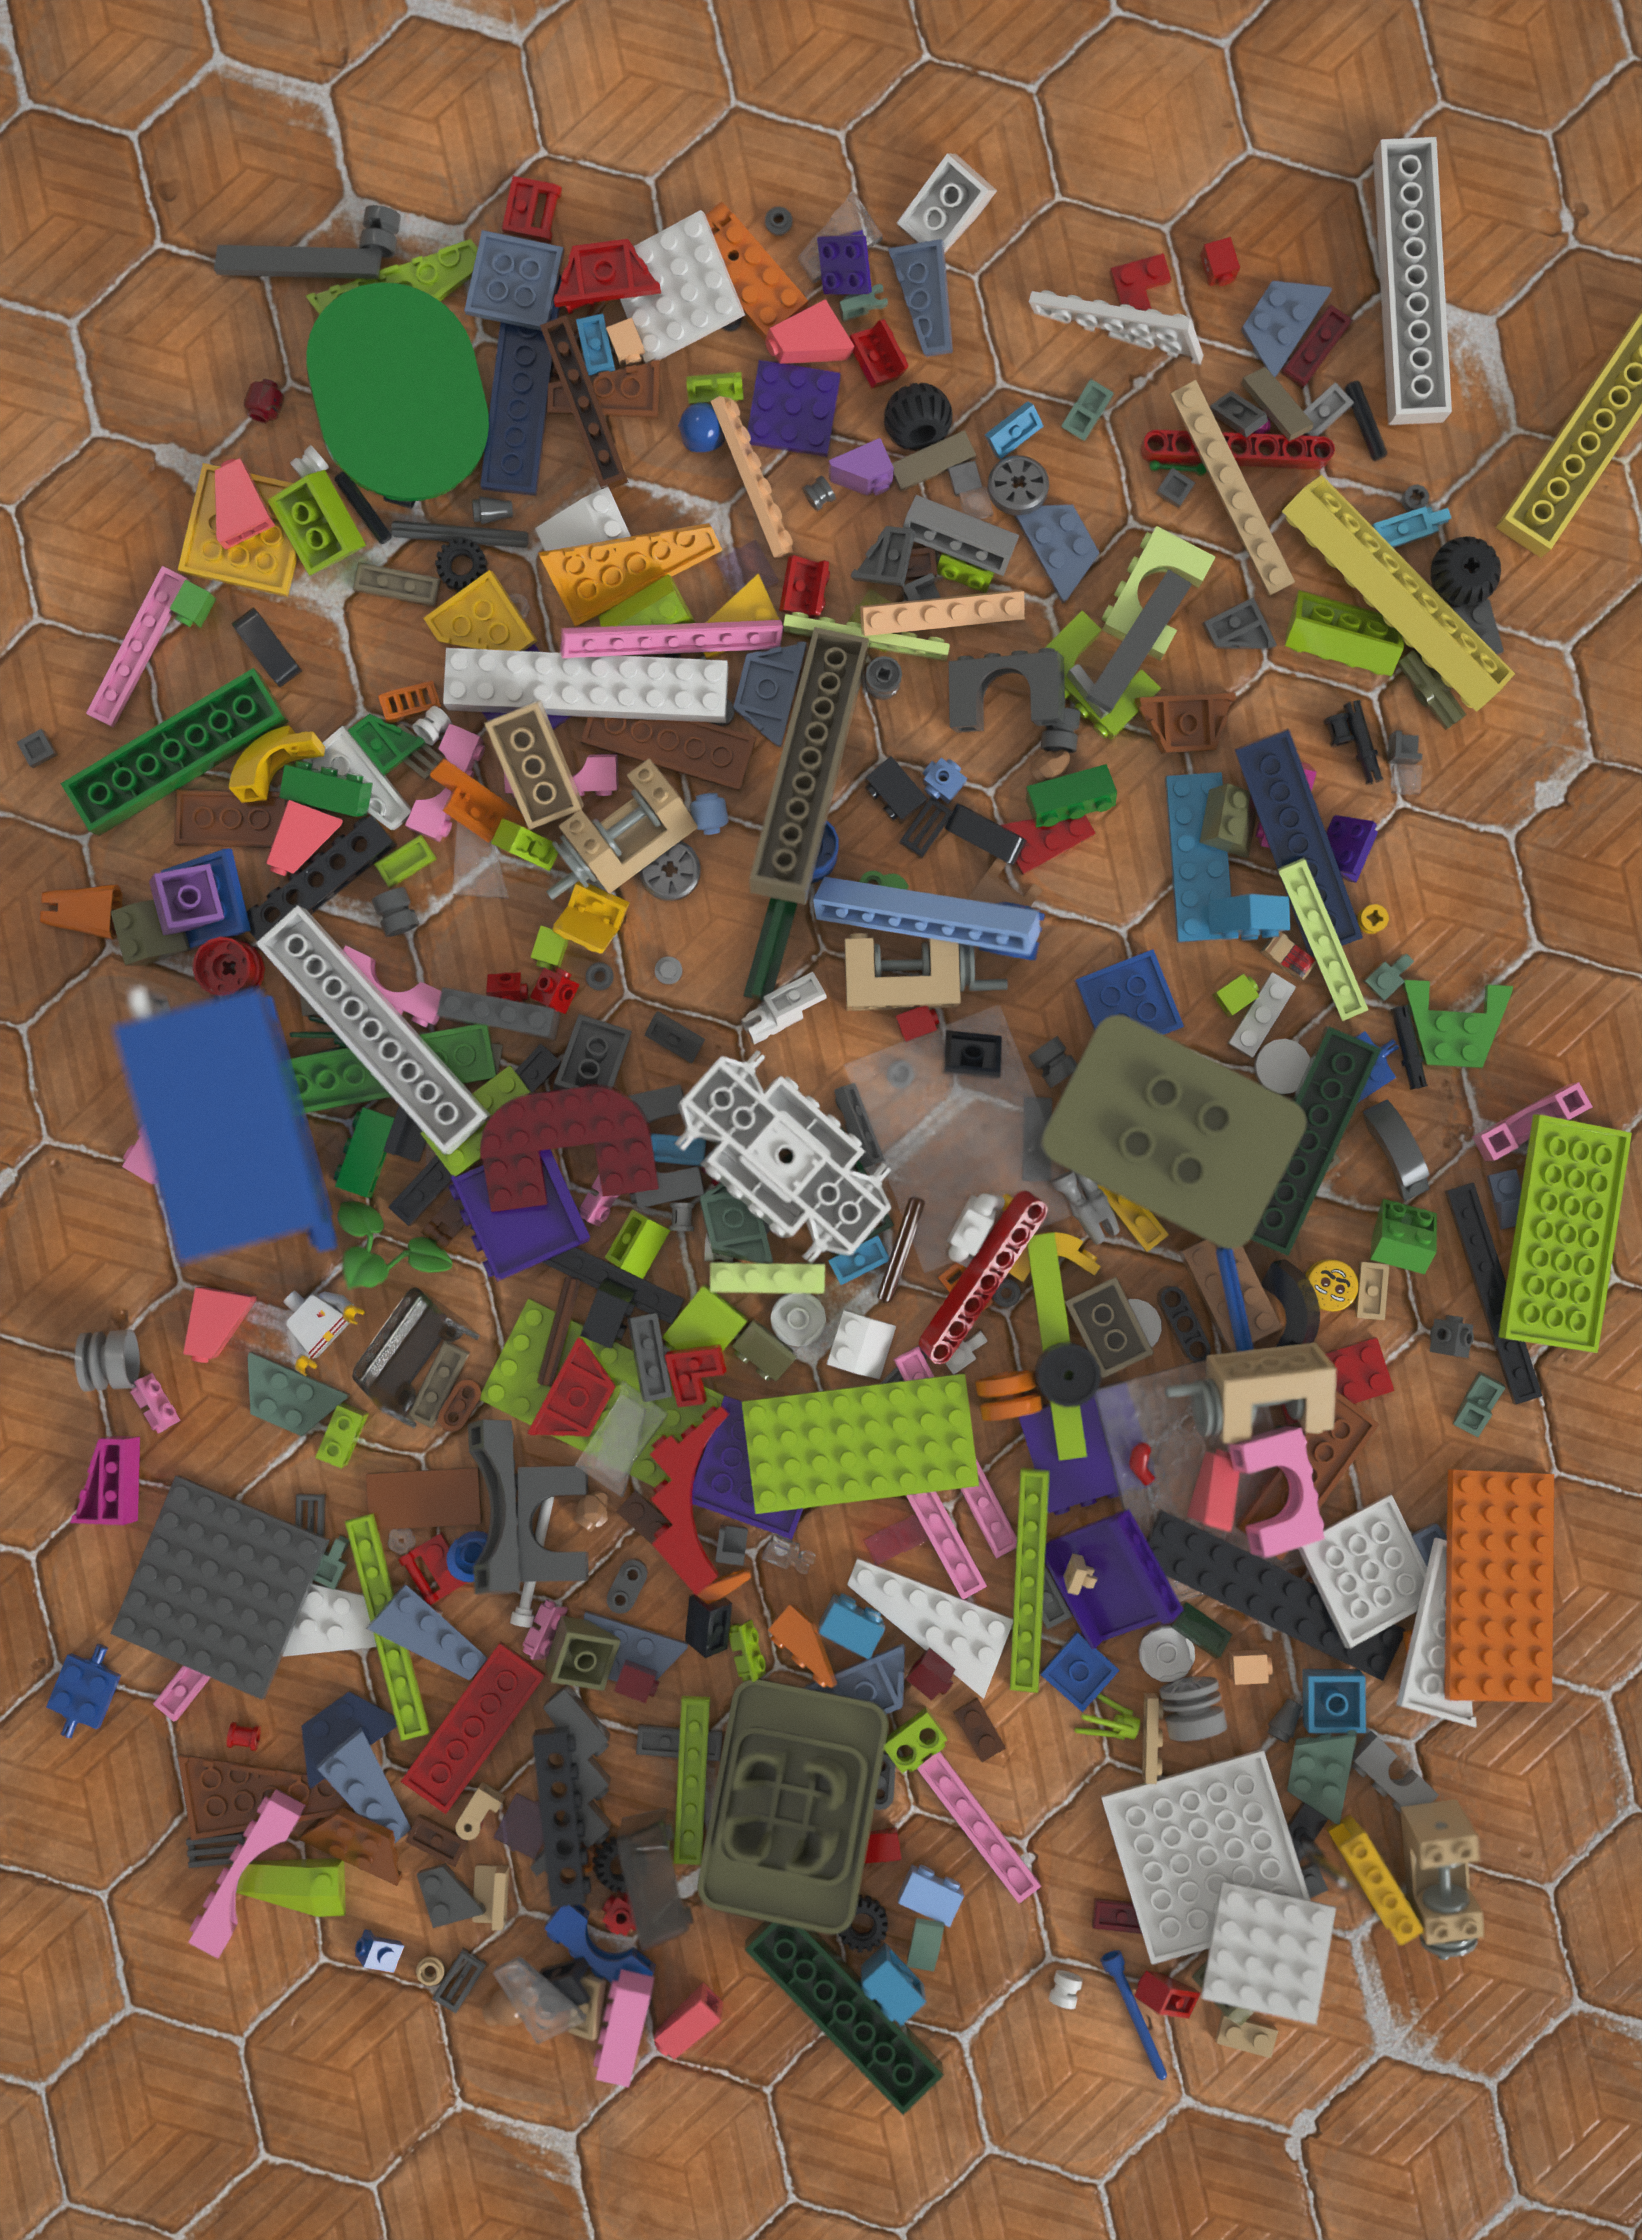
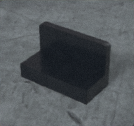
(405, 1137)
(708, 1625)
(567, 1978)

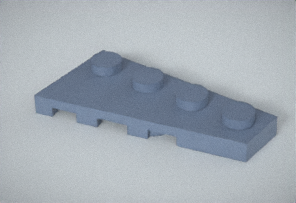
(422, 1630)

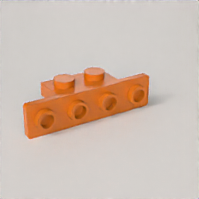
(473, 803)

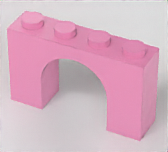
(1300, 1519)

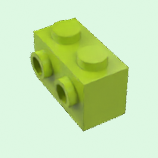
(639, 1244)

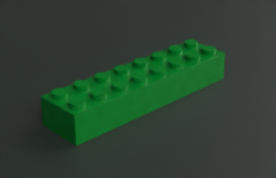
(174, 752)

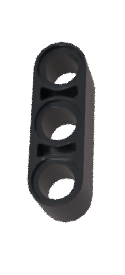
(266, 647)
(985, 834)
(1193, 1333)

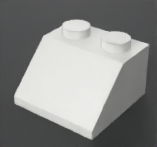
(861, 1344)

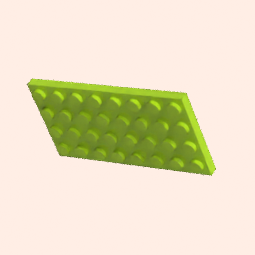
(1565, 1234)
(515, 1388)
(860, 1443)

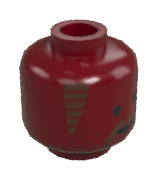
(263, 401)

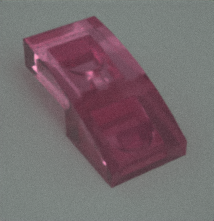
(895, 1539)

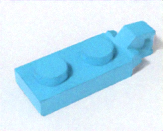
(1411, 525)

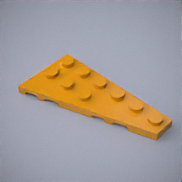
(610, 571)

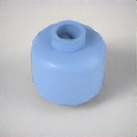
(709, 813)

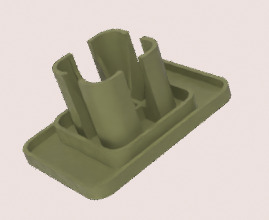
(1173, 1131)
(793, 1806)

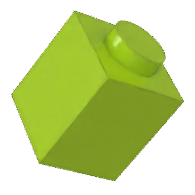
(549, 948)
(1236, 994)

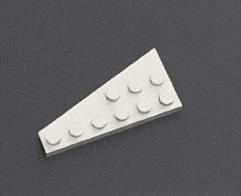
(1138, 327)
(331, 1622)

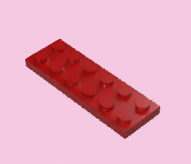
(473, 1727)

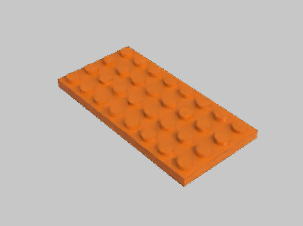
(1499, 1586)

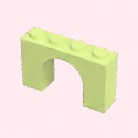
(1160, 553)
(767, 1277)

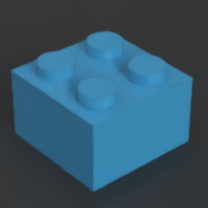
(1249, 916)
(851, 1625)
(1334, 1700)
(892, 1985)

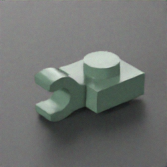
(858, 305)
(1386, 978)
(332, 1565)

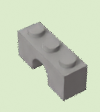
(1374, 1758)

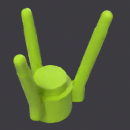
(1122, 1725)

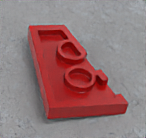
(1048, 842)

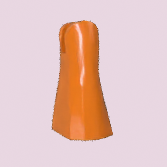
(84, 909)

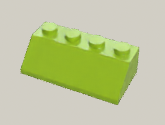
(1343, 634)

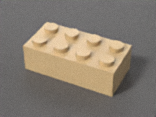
(534, 764)

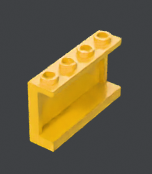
(1375, 1879)

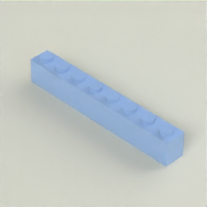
(927, 915)

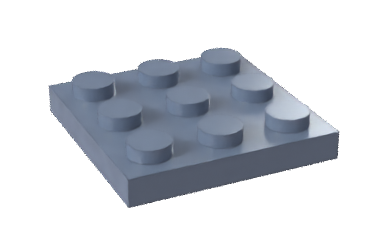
(514, 280)

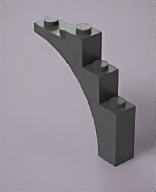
(591, 1738)

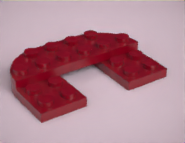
(559, 1120)

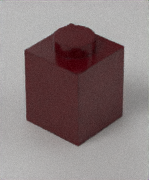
(931, 1674)
(637, 1681)

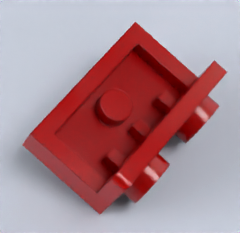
(879, 354)
(804, 586)

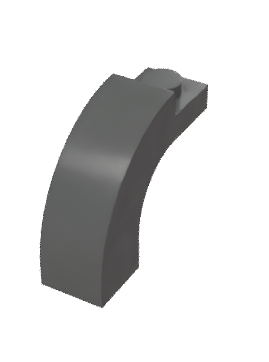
(1399, 1147)

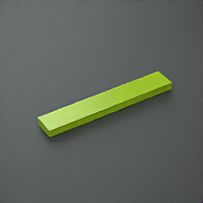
(691, 1780)

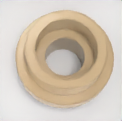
(426, 1978)

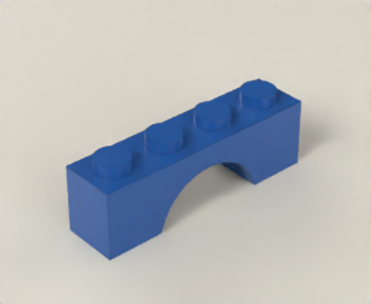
(570, 1928)

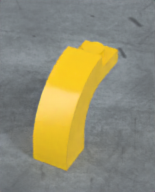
(265, 756)
(1067, 1247)

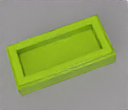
(405, 861)

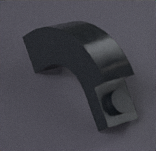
(1298, 1301)

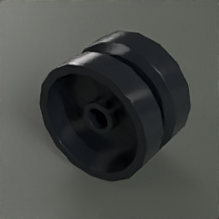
(1055, 1362)

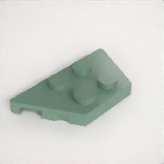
(733, 1227)
(288, 1396)
(1322, 1772)

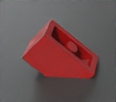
(1166, 1995)

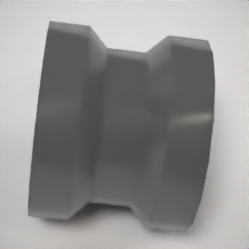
(819, 493)

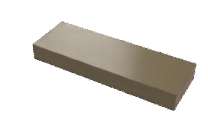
(1277, 403)
(933, 460)
(396, 584)
(438, 1384)

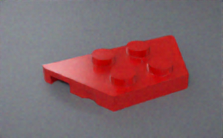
(604, 273)
(575, 1396)

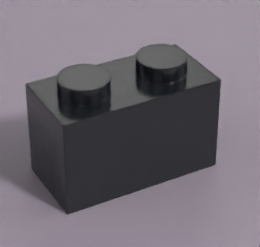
(894, 790)
(608, 1312)

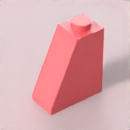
(810, 337)
(238, 505)
(299, 836)
(214, 1321)
(1215, 1491)
(689, 2022)

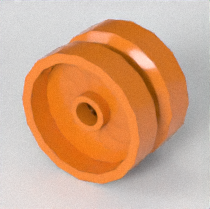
(1009, 1398)

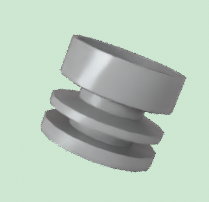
(107, 1360)
(1193, 1708)

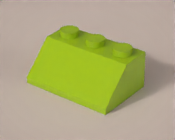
(316, 522)
(653, 605)

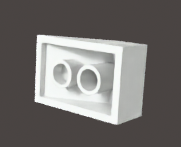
(947, 202)
(584, 522)

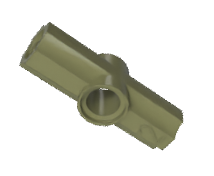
(1431, 690)

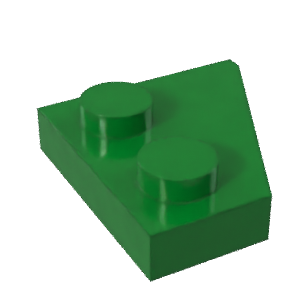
(384, 743)

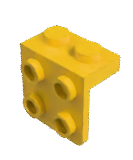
(591, 917)

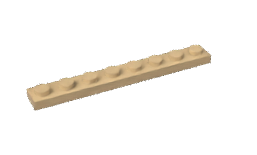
(1232, 487)

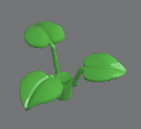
(369, 1269)

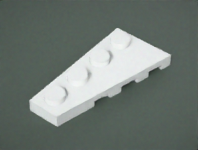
(347, 757)

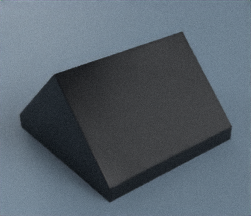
(972, 1054)

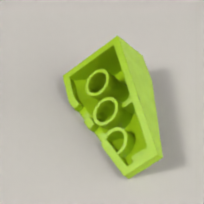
(297, 1884)

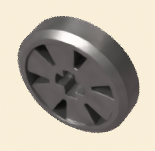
(1013, 471)
(680, 884)

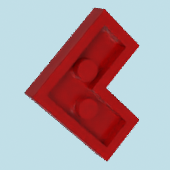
(1136, 277)
(689, 1367)

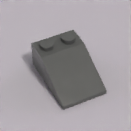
(592, 1054)

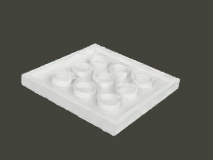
(694, 289)
(1367, 1571)
(1268, 1952)

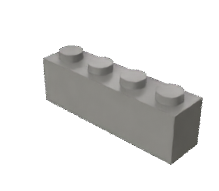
(960, 535)

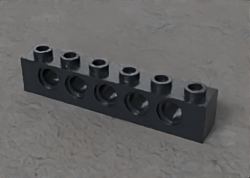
(378, 845)
(562, 1890)

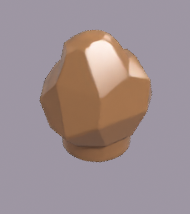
(1050, 765)
(592, 1510)

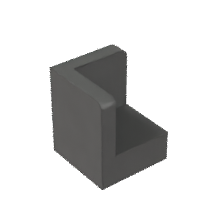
(920, 589)
(1403, 749)
(731, 1545)

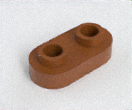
(460, 1404)

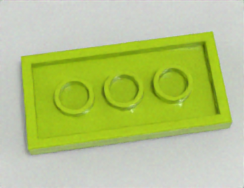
(491, 1096)

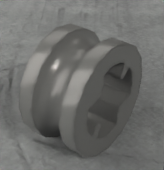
(1419, 490)

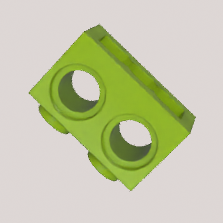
(525, 844)
(342, 1435)
(909, 1734)

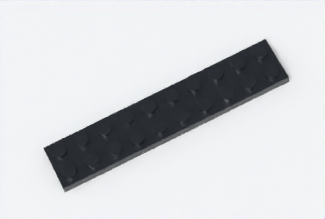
(1262, 1592)

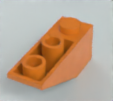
(801, 1637)

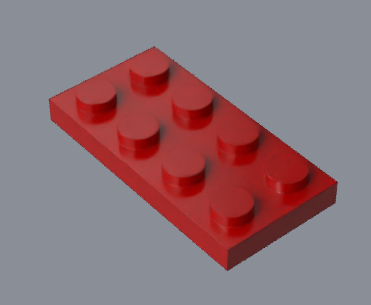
(1359, 1373)

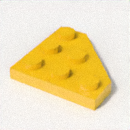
(481, 618)

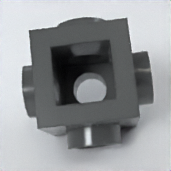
(1451, 1337)

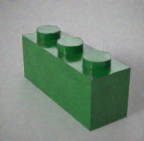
(326, 788)
(1071, 796)
(364, 1153)

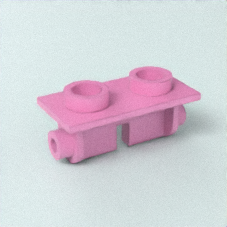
(596, 1209)
(161, 1412)
(539, 1641)

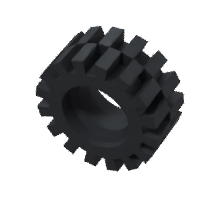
(456, 549)
(602, 1866)
(875, 1935)

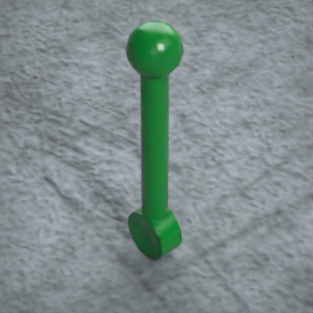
(1200, 469)

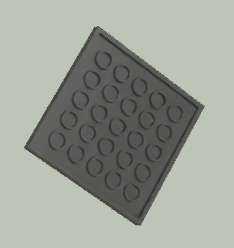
(220, 1586)

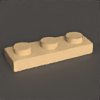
(1151, 1738)

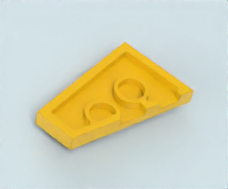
(749, 604)

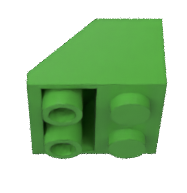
(1404, 1236)

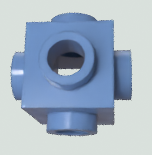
(945, 790)

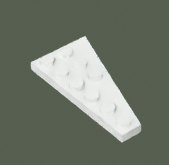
(954, 1628)
(1425, 1664)

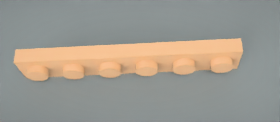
(749, 469)
(942, 612)

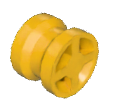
(1366, 919)

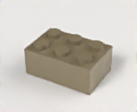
(1109, 1327)

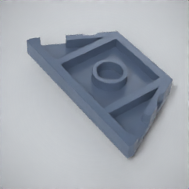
(1282, 320)
(1060, 545)
(769, 689)
(639, 1646)
(873, 1680)

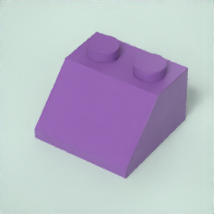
(863, 469)
(186, 899)

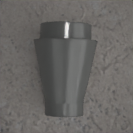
(490, 510)
(1285, 1721)

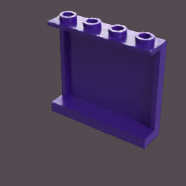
(520, 1236)
(1072, 1479)
(1129, 1583)

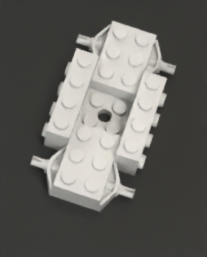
(751, 1131)

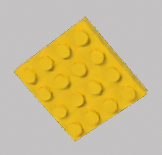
(258, 563)

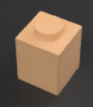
(626, 343)
(1249, 1667)

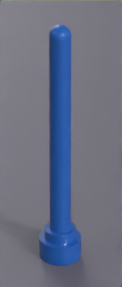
(1114, 1964)

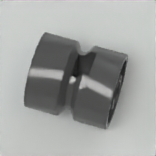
(380, 226)
(883, 678)
(1062, 735)
(395, 912)
(1053, 1061)

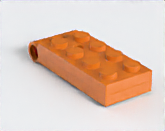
(759, 282)

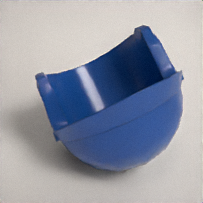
(701, 428)
(464, 1554)

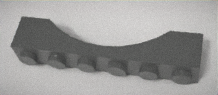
(492, 1450)

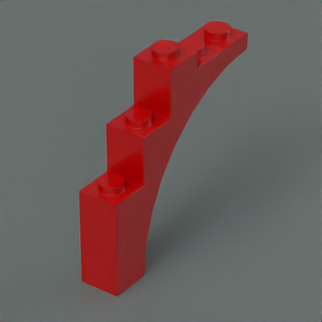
(679, 1460)

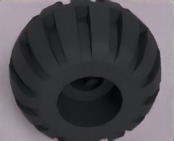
(918, 416)
(1455, 582)

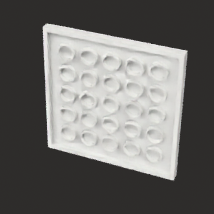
(1190, 1837)

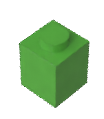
(192, 604)

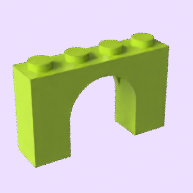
(1070, 645)

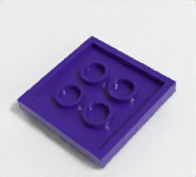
(793, 408)

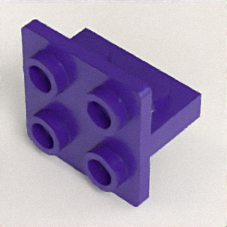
(844, 263)
(1351, 843)

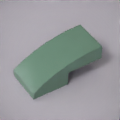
(1087, 410)
(1478, 1403)
(925, 1944)

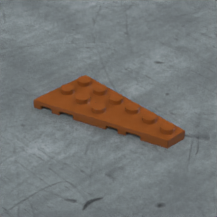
(226, 1794)

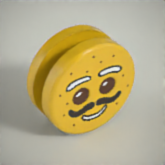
(1333, 1283)

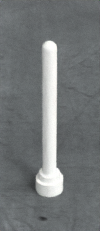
(523, 1614)

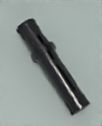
(1363, 743)
(1409, 1048)

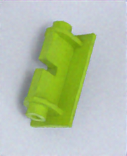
(708, 387)
(957, 570)
(745, 1638)

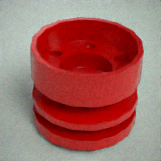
(214, 972)

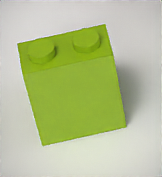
(705, 1322)

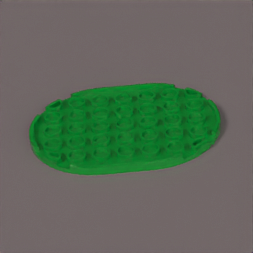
(397, 391)

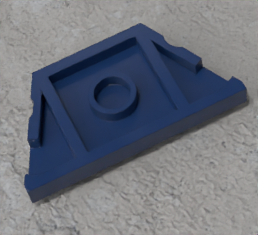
(336, 1724)

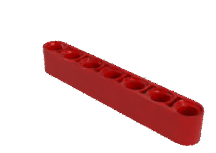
(1251, 455)
(982, 1277)

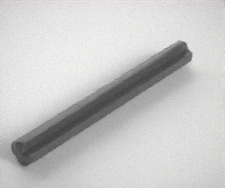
(447, 532)

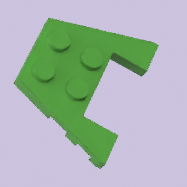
(1455, 1037)

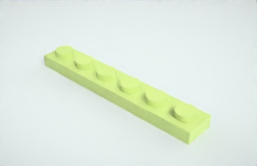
(905, 643)
(1323, 939)

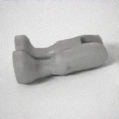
(1089, 1211)

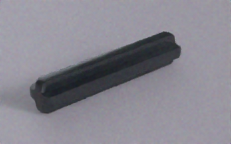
(1366, 421)
(363, 508)

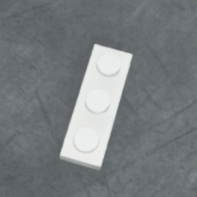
(1261, 1015)

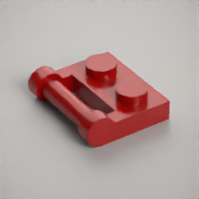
(522, 208)
(434, 1555)

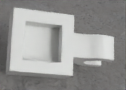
(963, 1355)

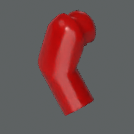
(1138, 1463)

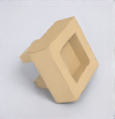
(1078, 1575)

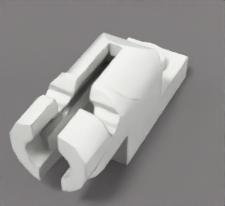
(783, 1007)

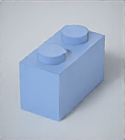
(930, 1894)

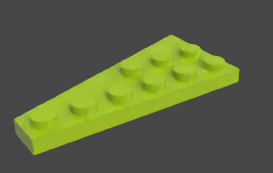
(433, 274)

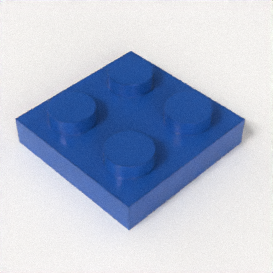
(1079, 1671)

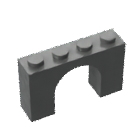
(972, 677)
(499, 1013)
(673, 1185)
(533, 1488)

